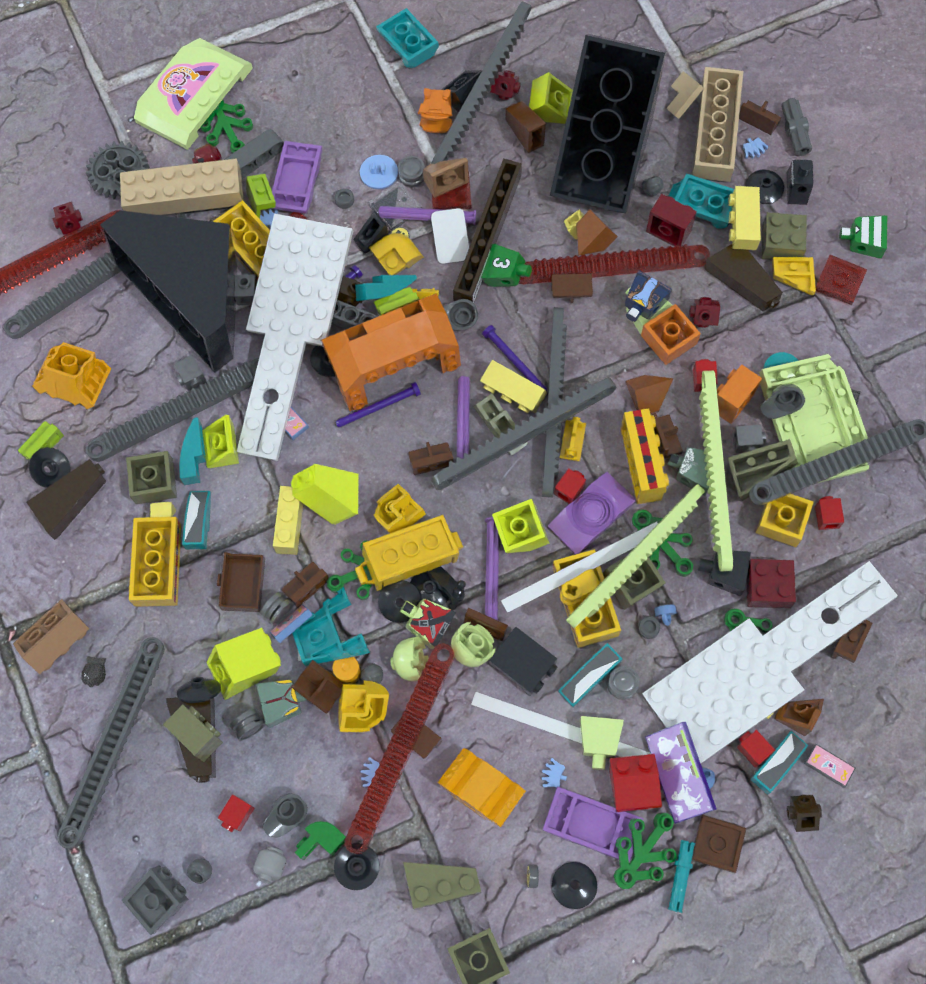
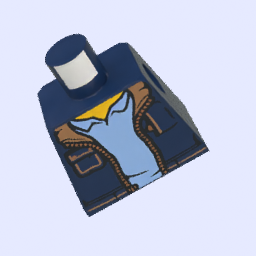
(645, 297)

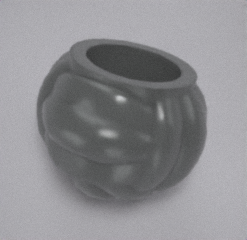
(652, 185)
(372, 673)
(199, 871)

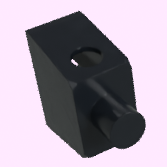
(799, 174)
(730, 581)

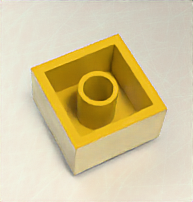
(785, 519)

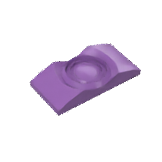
(296, 176)
(591, 513)
(588, 823)

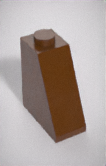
(526, 126)

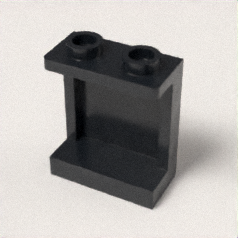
(524, 661)

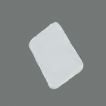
(450, 235)

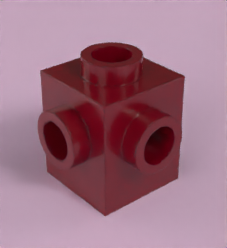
(500, 88)
(67, 218)
(705, 312)

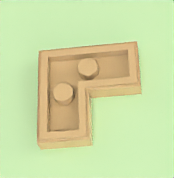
(688, 92)

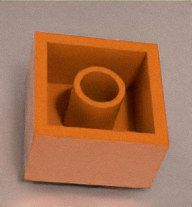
(670, 334)
(736, 392)

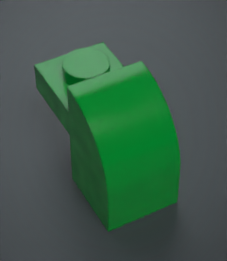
(320, 833)

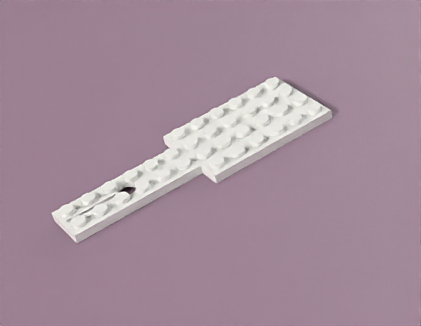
(291, 308)
(750, 673)

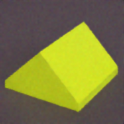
(220, 443)

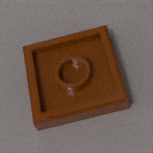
(718, 844)

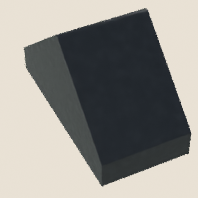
(608, 123)
(184, 272)

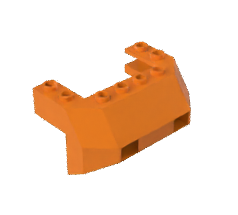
(391, 344)

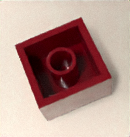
(670, 220)
(771, 583)

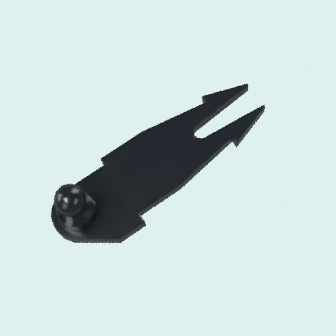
(446, 582)

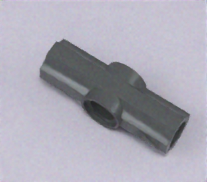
(796, 127)

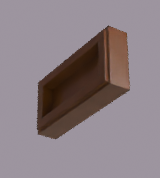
(495, 628)

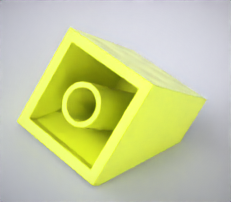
(327, 492)
(243, 662)

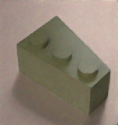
(760, 465)
(439, 883)

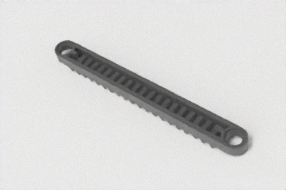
(483, 84)
(62, 296)
(555, 393)
(174, 411)
(523, 433)
(838, 462)
(111, 743)

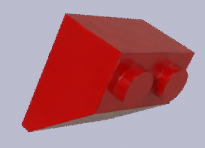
(635, 782)

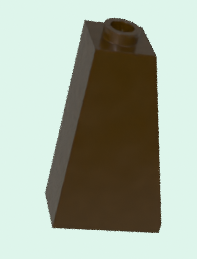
(745, 276)
(67, 497)
(196, 768)

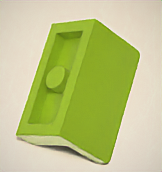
(259, 193)
(395, 301)
(43, 437)

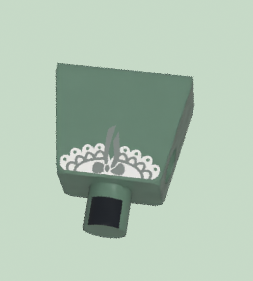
(691, 468)

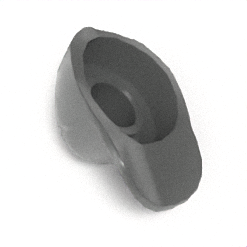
(461, 314)
(784, 401)
(285, 815)

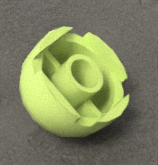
(472, 645)
(409, 659)

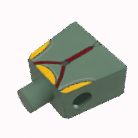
(279, 701)

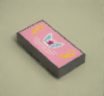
(830, 765)

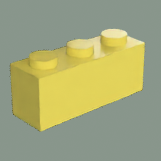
(745, 218)
(513, 387)
(287, 522)

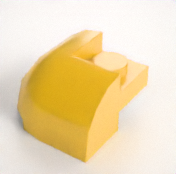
(396, 253)
(397, 510)
(362, 706)

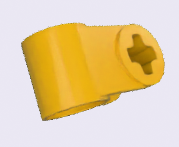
(582, 587)

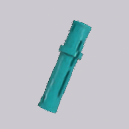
(681, 876)

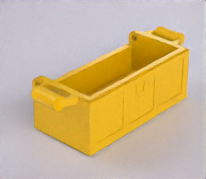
(409, 552)

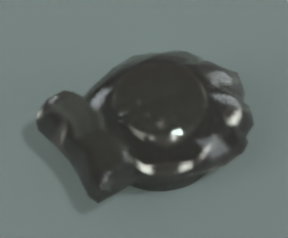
(93, 671)

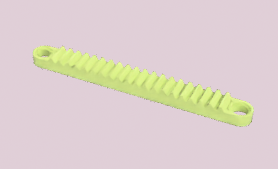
(715, 472)
(636, 557)

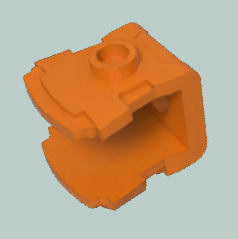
(436, 111)

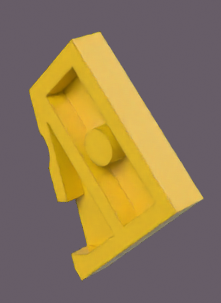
(795, 272)

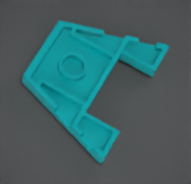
(318, 636)

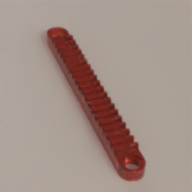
(52, 254)
(618, 263)
(399, 749)

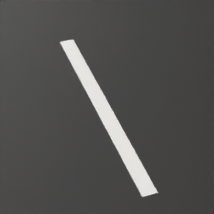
(572, 571)
(543, 722)

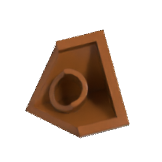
(593, 234)
(648, 391)
(800, 715)

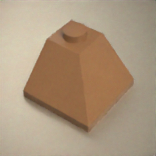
(446, 175)

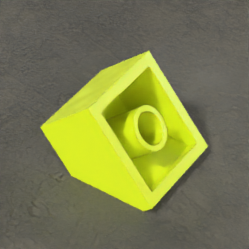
(550, 98)
(520, 527)

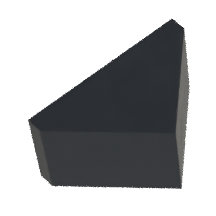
(371, 232)

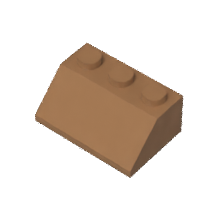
(50, 637)

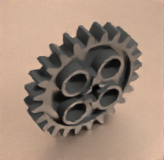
(104, 164)

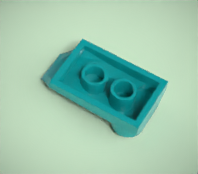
(408, 38)
(705, 197)

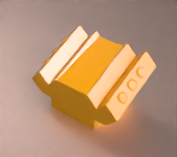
(72, 375)
(481, 787)

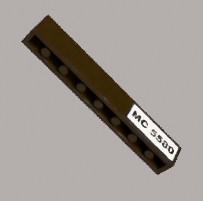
(488, 230)

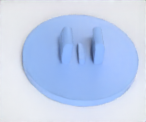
(378, 172)

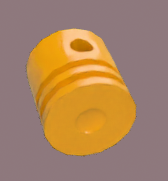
(347, 670)

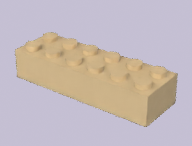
(717, 124)
(182, 188)

